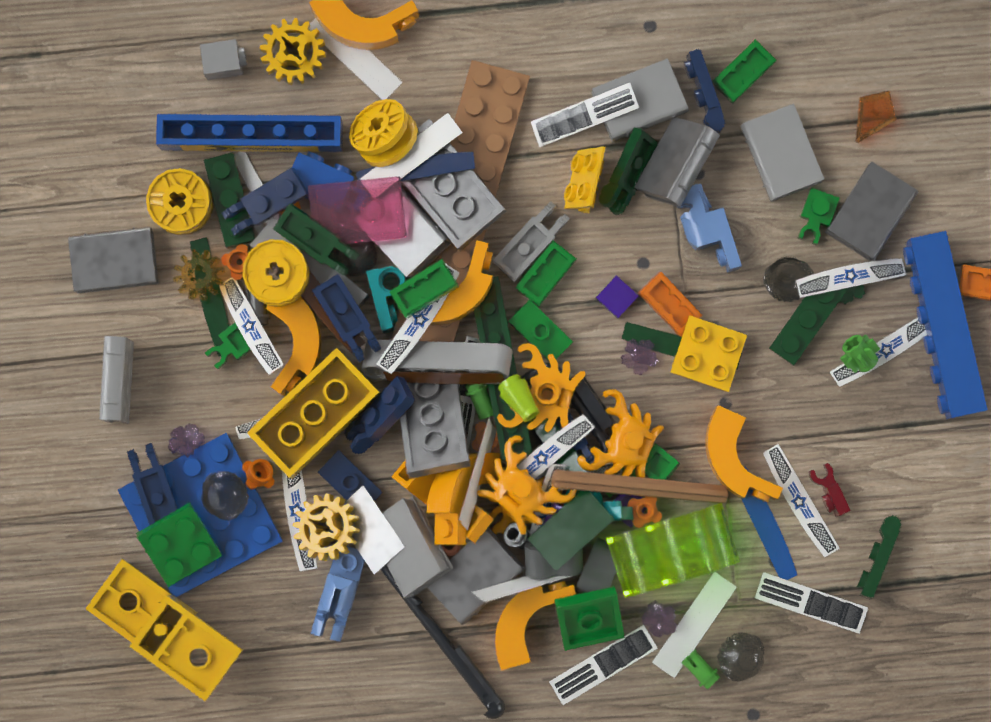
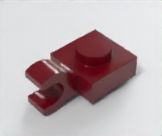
(833, 498)

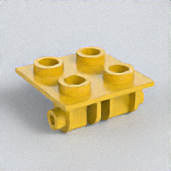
(586, 169)
(708, 353)

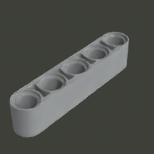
(443, 358)

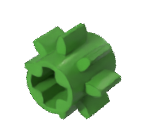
(860, 353)

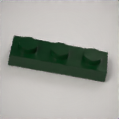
(227, 191)
(805, 324)

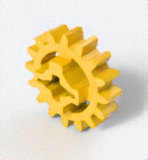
(301, 43)
(332, 517)

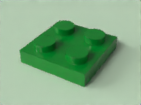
(179, 544)
(589, 618)

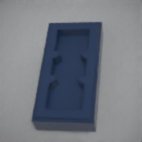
(347, 477)

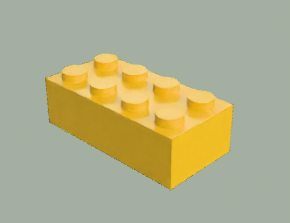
(313, 413)

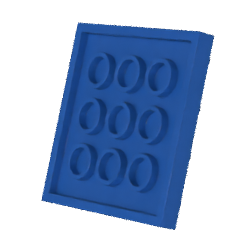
(236, 538)

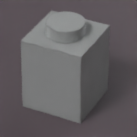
(222, 59)

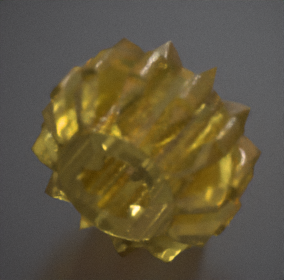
(195, 265)

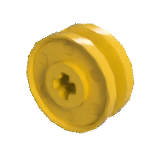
(383, 133)
(186, 185)
(261, 262)

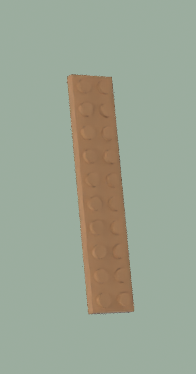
(488, 123)

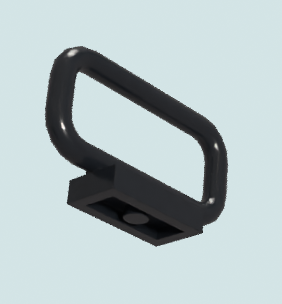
(587, 403)

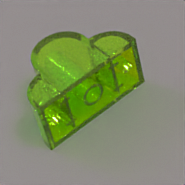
(673, 550)

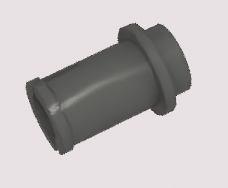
(259, 308)
(510, 537)

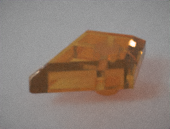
(873, 114)

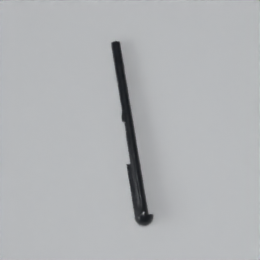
(458, 656)

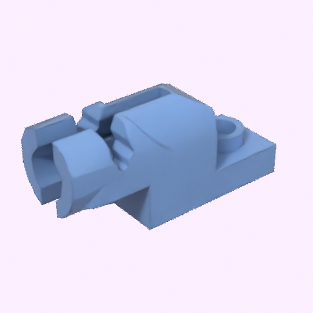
(709, 228)
(339, 593)

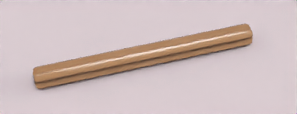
(639, 486)

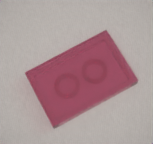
(360, 209)

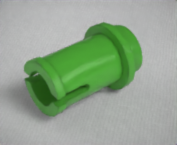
(480, 399)
(701, 669)

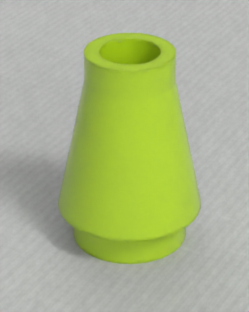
(518, 397)

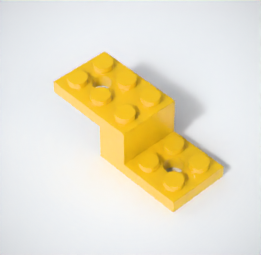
(164, 629)

